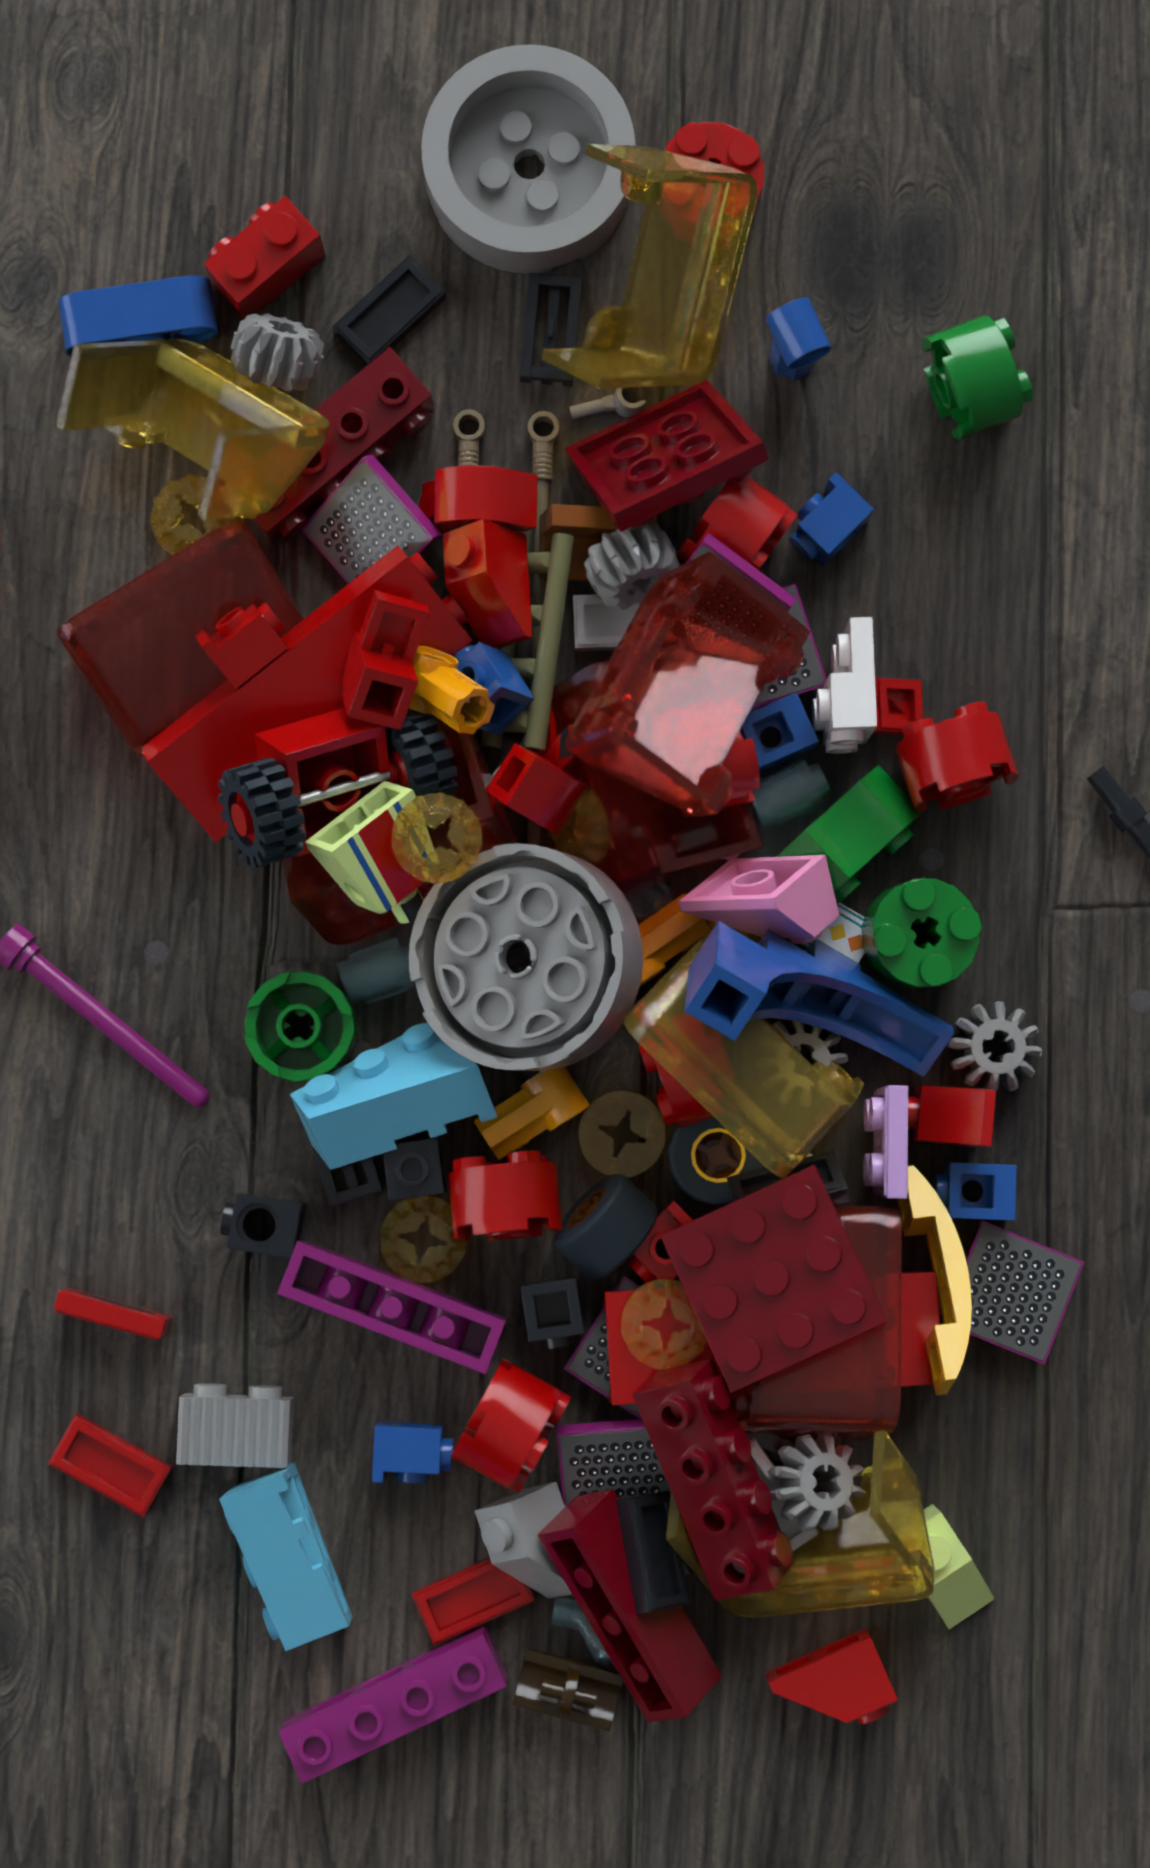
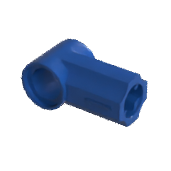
(796, 339)

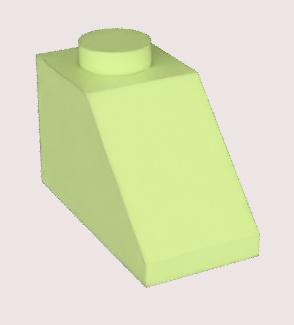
(957, 1581)

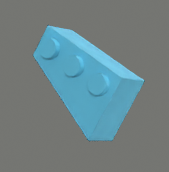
(390, 1095)
(286, 1557)

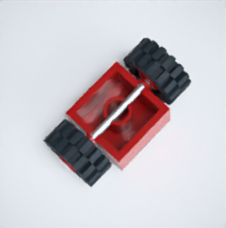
(318, 771)

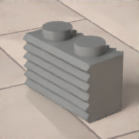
(235, 1428)

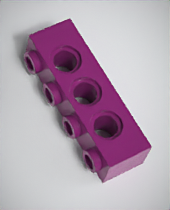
(392, 1305)
(393, 1703)

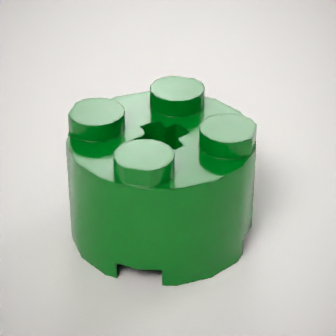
(976, 375)
(949, 925)
(306, 996)

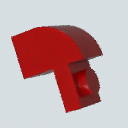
(480, 492)
(379, 663)
(536, 788)

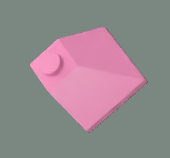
(772, 893)

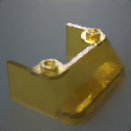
(678, 275)
(201, 407)
(750, 1085)
(865, 1561)

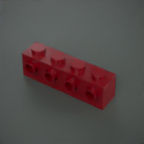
(363, 421)
(714, 1479)
(652, 1651)

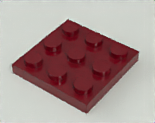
(666, 455)
(773, 1279)

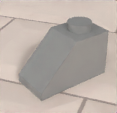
(511, 1531)

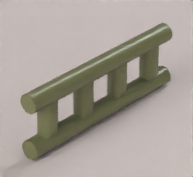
(543, 667)

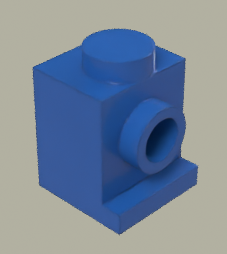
(830, 521)
(498, 675)
(792, 725)
(996, 1186)
(410, 1451)

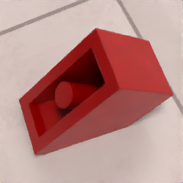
(490, 580)
(952, 1116)
(838, 1680)

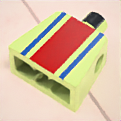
(361, 856)

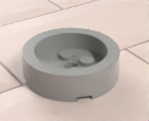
(513, 108)
(580, 949)

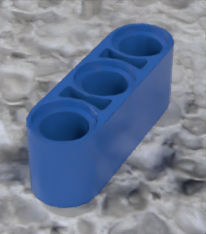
(140, 312)

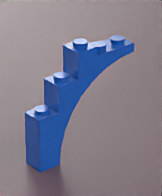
(749, 981)

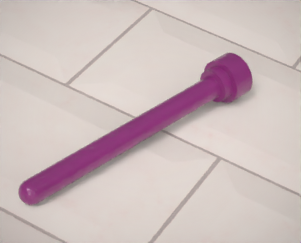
(22, 953)

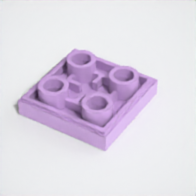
(888, 1120)

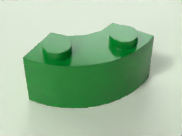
(857, 828)

